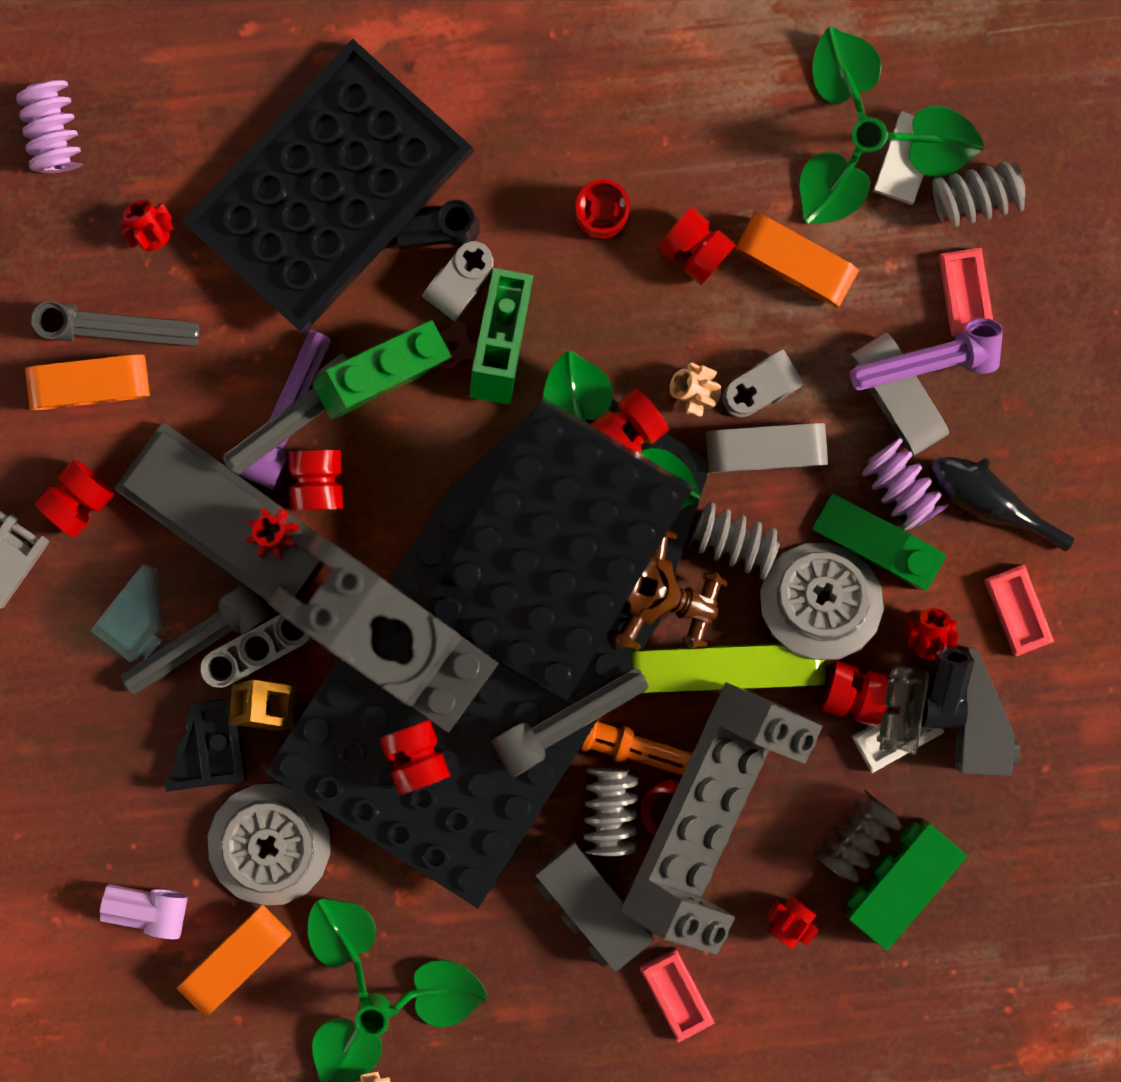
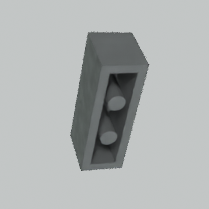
(591, 906)

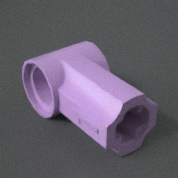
(156, 911)

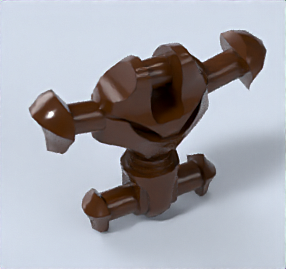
(659, 594)

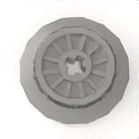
(827, 629)
(299, 835)

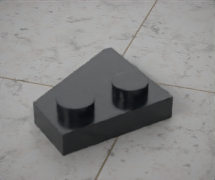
(208, 749)

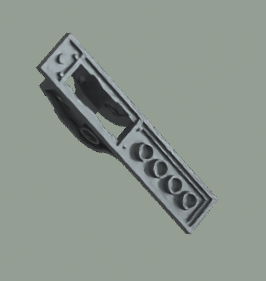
(211, 511)

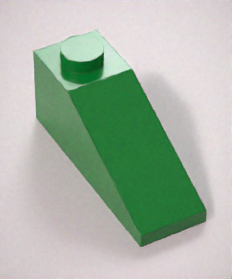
(501, 336)
(879, 542)

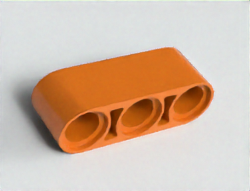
(796, 260)
(87, 382)
(234, 961)

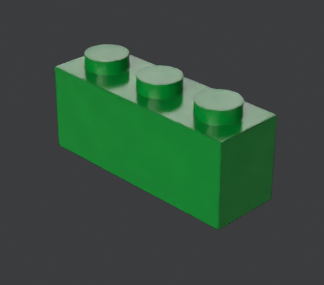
(381, 370)
(903, 883)

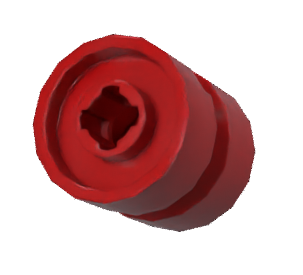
(602, 209)
(696, 246)
(639, 416)
(315, 480)
(74, 498)
(854, 694)
(414, 757)

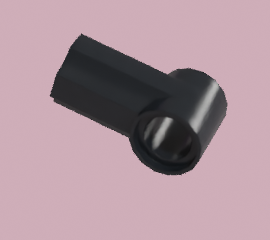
(432, 224)
(946, 691)

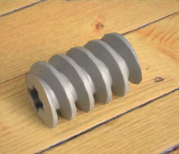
(979, 192)
(735, 539)
(611, 811)

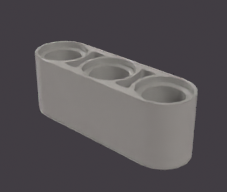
(903, 401)
(766, 447)
(238, 653)

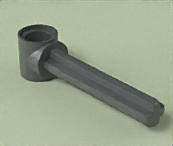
(114, 326)
(278, 428)
(238, 612)
(525, 746)

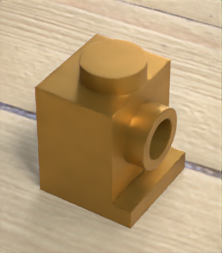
(263, 705)

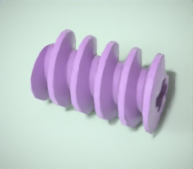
(47, 127)
(903, 486)

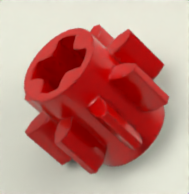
(146, 225)
(262, 529)
(931, 632)
(792, 922)

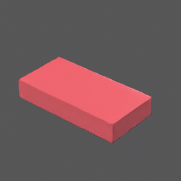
(965, 287)
(1018, 610)
(677, 995)

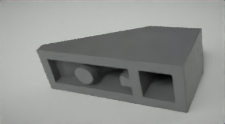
(987, 739)

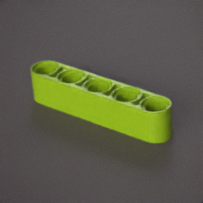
(737, 664)

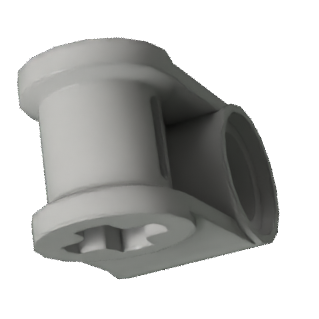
(454, 285)
(766, 382)

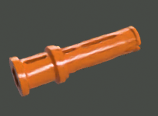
(623, 744)

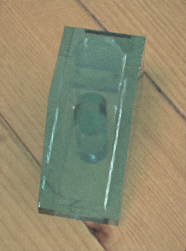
(133, 617)

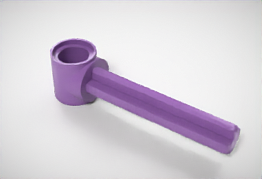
(975, 349)
(271, 467)

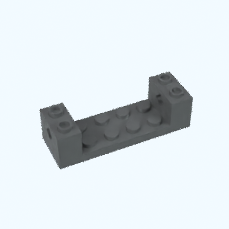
(704, 812)

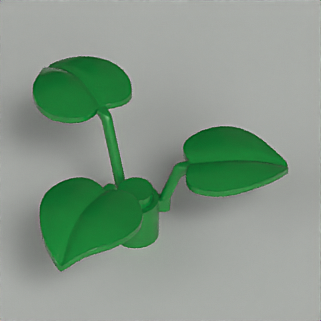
(830, 184)
(587, 394)
(347, 1050)

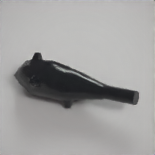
(989, 499)

